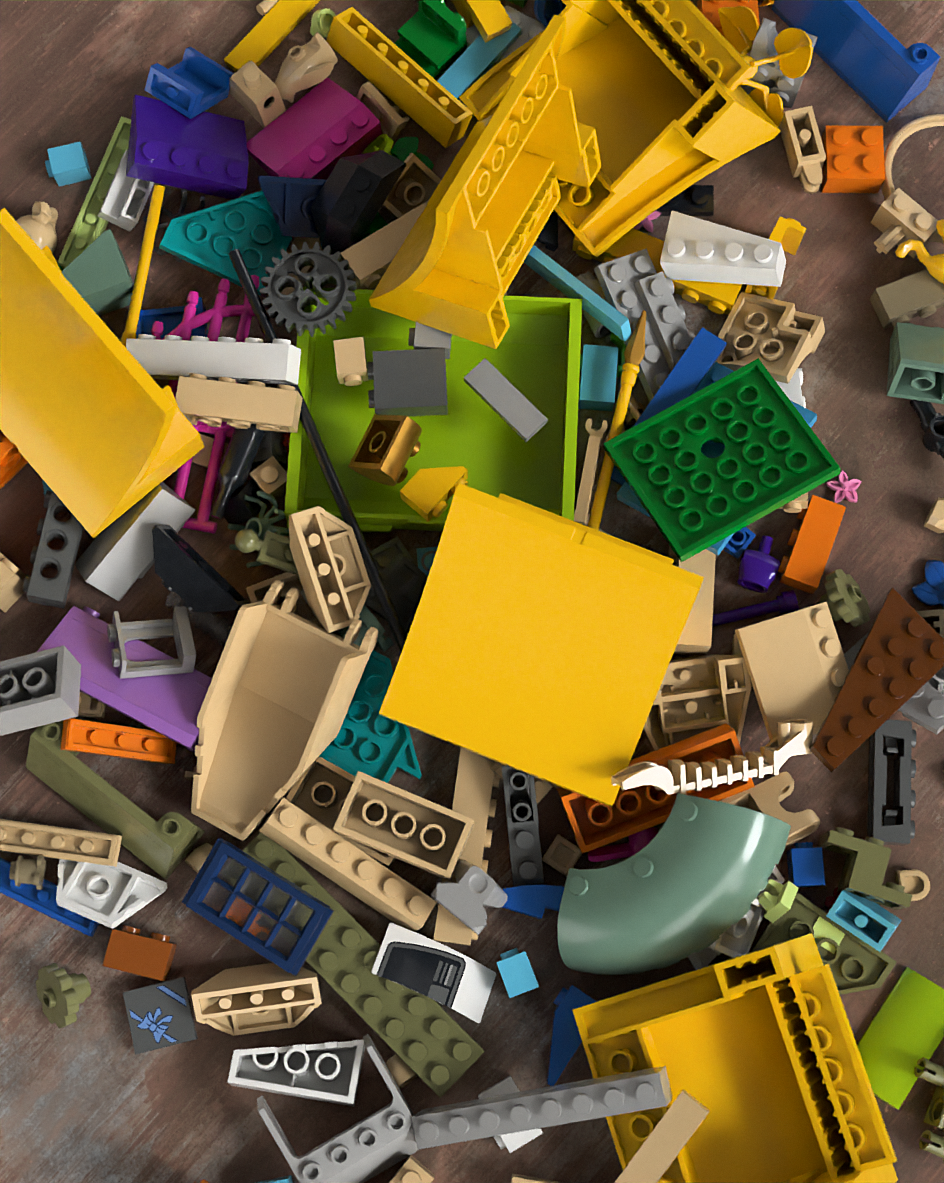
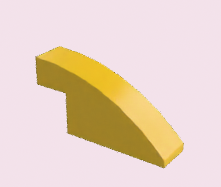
(487, 15)

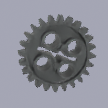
(290, 307)

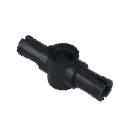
(931, 424)

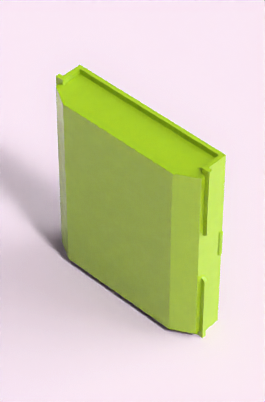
(535, 356)

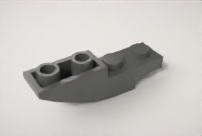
(522, 827)

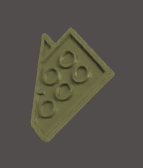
(853, 964)

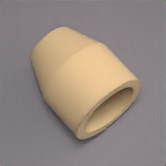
(198, 857)
(400, 1071)

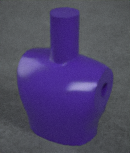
(758, 568)

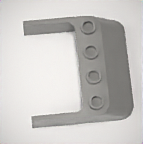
(361, 1149)

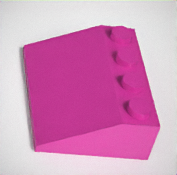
(315, 134)

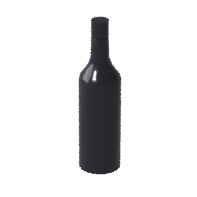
(236, 465)

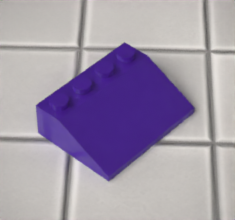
(187, 153)

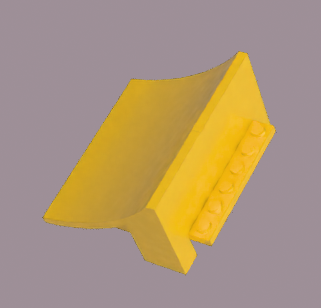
(660, 101)
(492, 205)
(77, 394)
(539, 642)
(768, 1058)

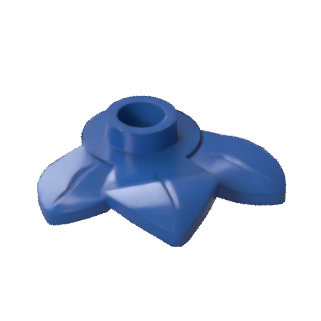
(932, 590)

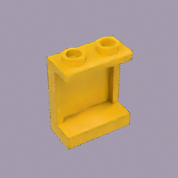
(789, 234)

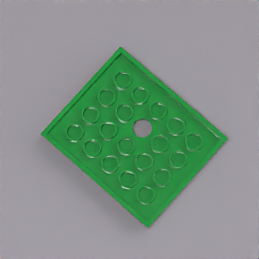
(764, 465)

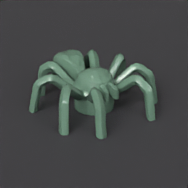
(262, 523)

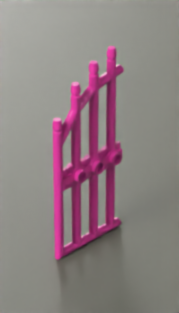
(189, 322)

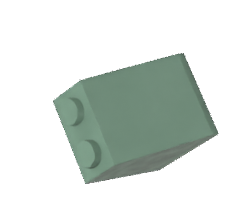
(101, 275)
(916, 363)

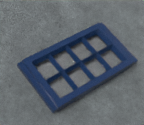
(257, 906)

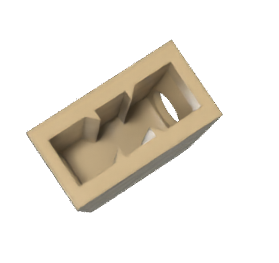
(253, 89)

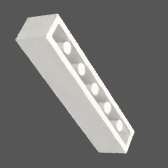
(241, 361)

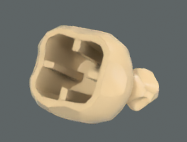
(41, 225)

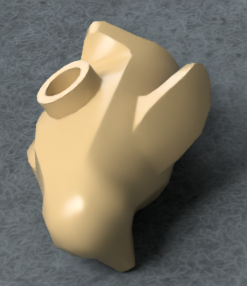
(305, 67)

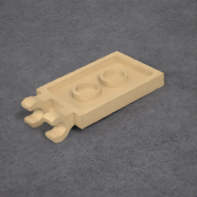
(591, 470)

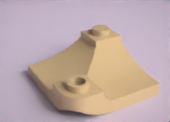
(771, 333)

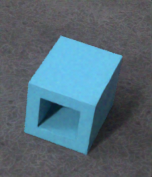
(68, 164)
(516, 972)

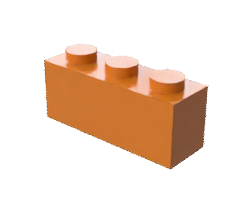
(811, 544)

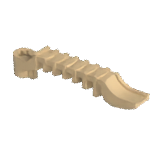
(793, 738)

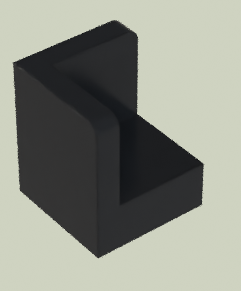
(241, 510)

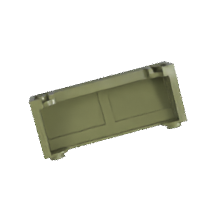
(156, 843)

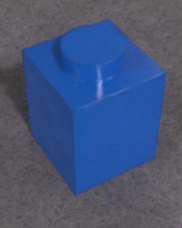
(805, 865)

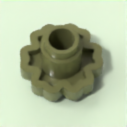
(845, 599)
(61, 994)

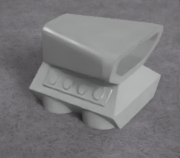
(470, 895)

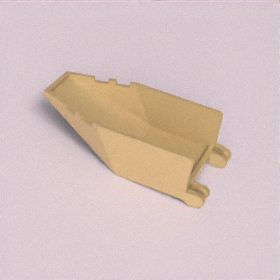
(271, 709)

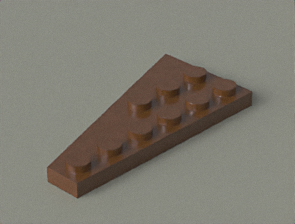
(888, 670)

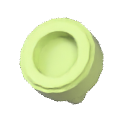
(321, 22)

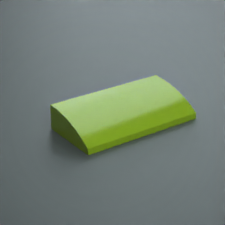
(902, 1033)

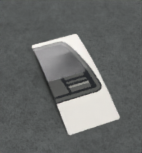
(434, 971)

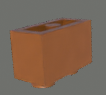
(140, 954)

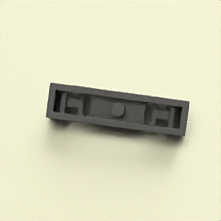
(903, 797)

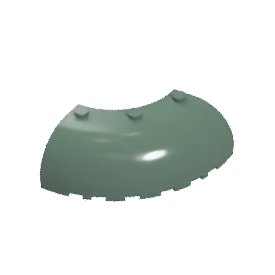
(671, 893)

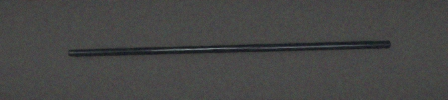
(324, 460)

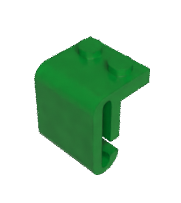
(433, 37)

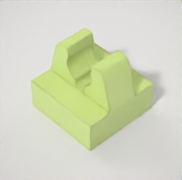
(777, 899)

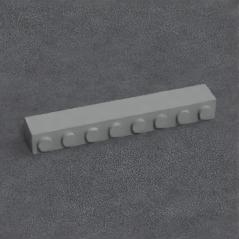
(542, 1107)

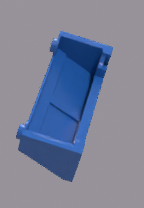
(863, 52)

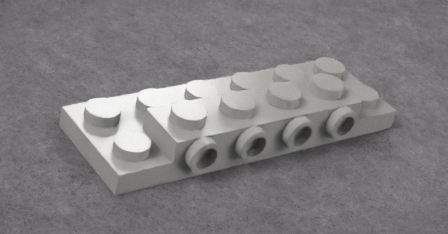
(635, 286)

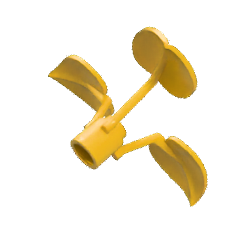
(791, 45)

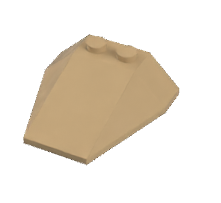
(699, 697)

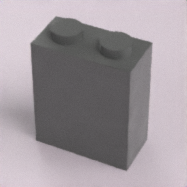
(408, 382)

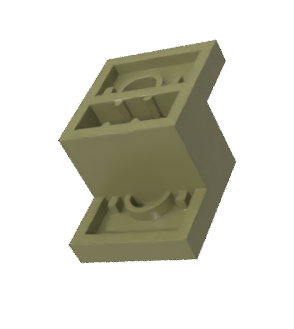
(865, 868)

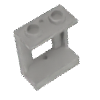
(177, 627)

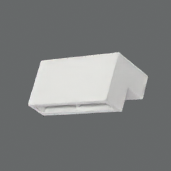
(125, 198)

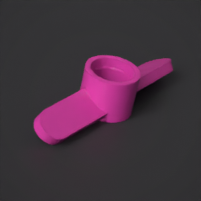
(636, 843)

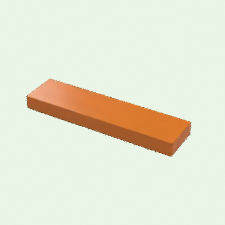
(117, 741)

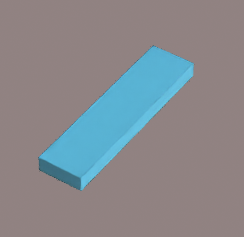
(477, 61)

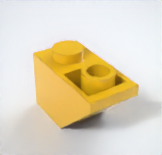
(432, 488)

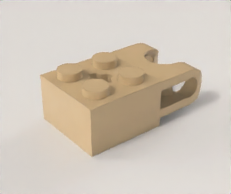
(766, 799)

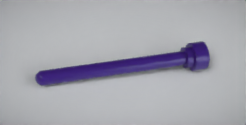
(784, 603)

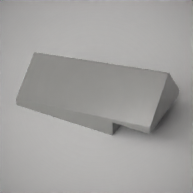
(126, 546)

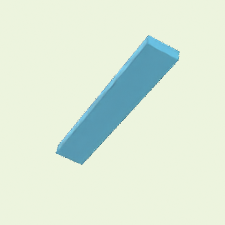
(574, 288)

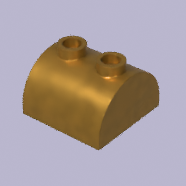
(387, 448)

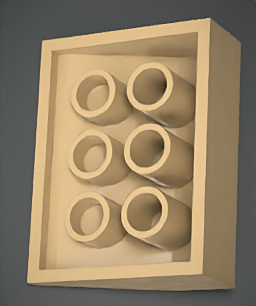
(794, 665)

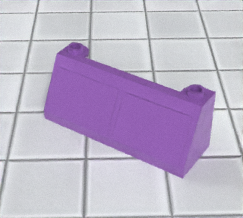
(159, 702)

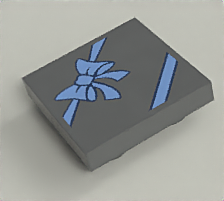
(160, 1015)

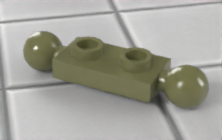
(273, 549)

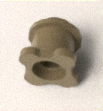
(28, 871)

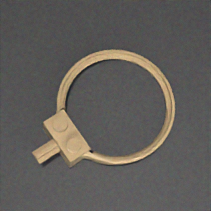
(899, 214)

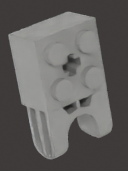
(770, 73)

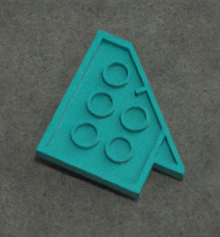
(212, 233)
(368, 739)

